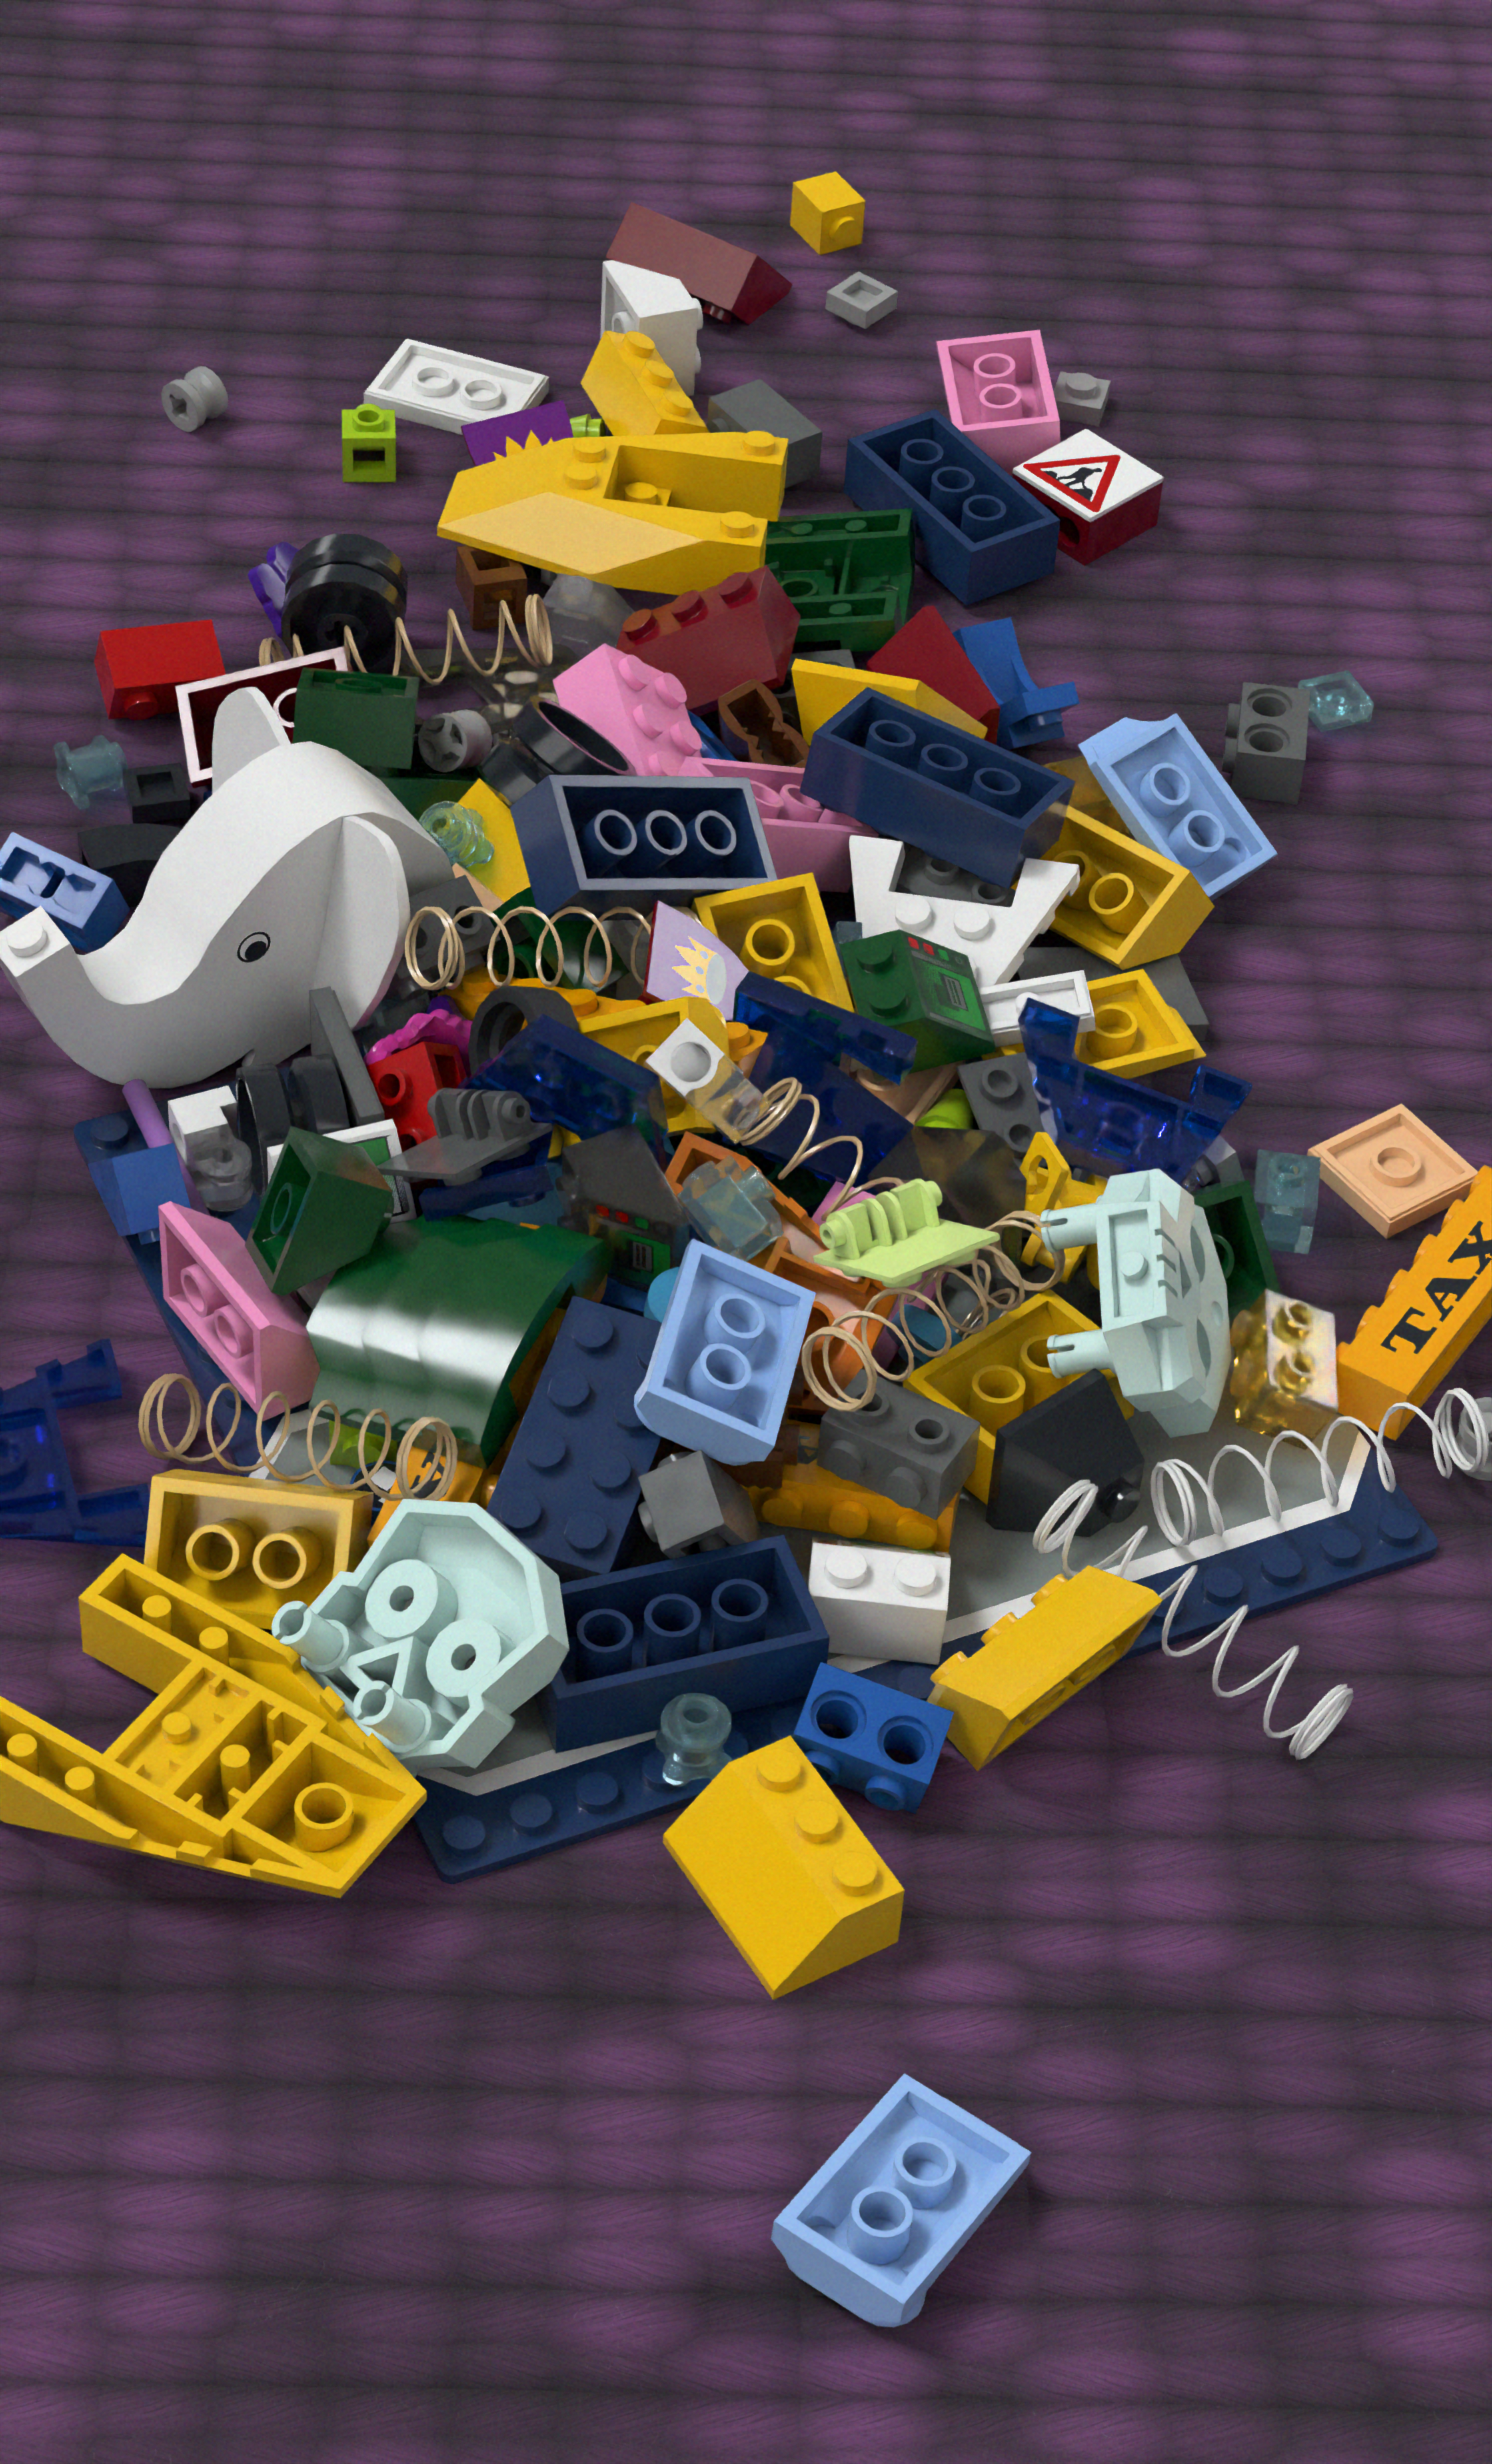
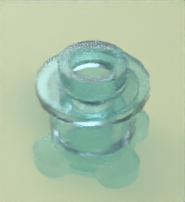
(89, 768)
(458, 833)
(693, 1738)

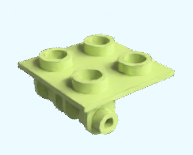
(898, 1236)

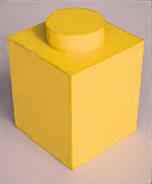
(827, 213)

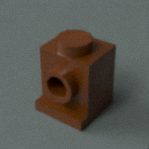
(487, 580)

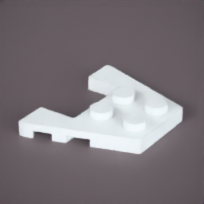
(986, 933)

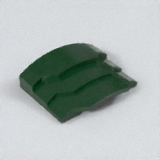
(846, 574)
(443, 1325)

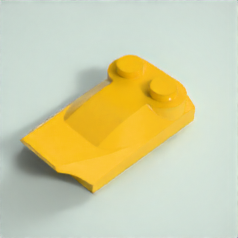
(641, 1031)
(1132, 1031)

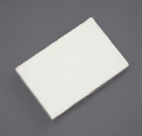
(451, 387)

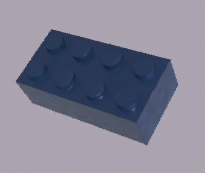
(969, 515)
(936, 787)
(638, 841)
(581, 1447)
(697, 1623)

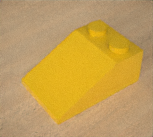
(779, 934)

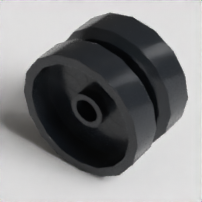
(341, 584)
(550, 744)
(269, 1109)

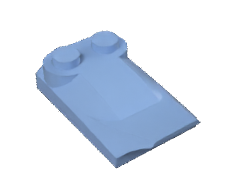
(1177, 801)
(724, 1357)
(897, 2203)

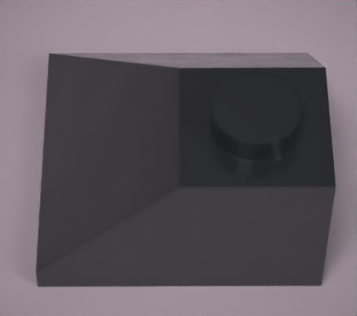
(1055, 1445)

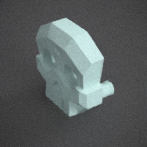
(1158, 1299)
(406, 1668)

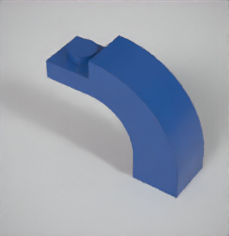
(1026, 712)

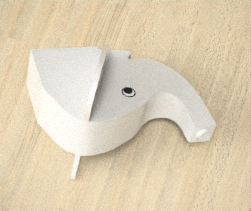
(265, 893)

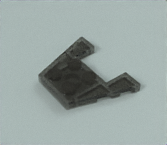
(505, 689)

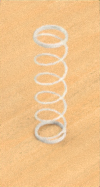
(1446, 1441)
(1307, 1734)

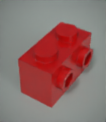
(146, 663)
(408, 1082)

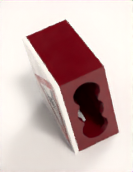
(1094, 493)

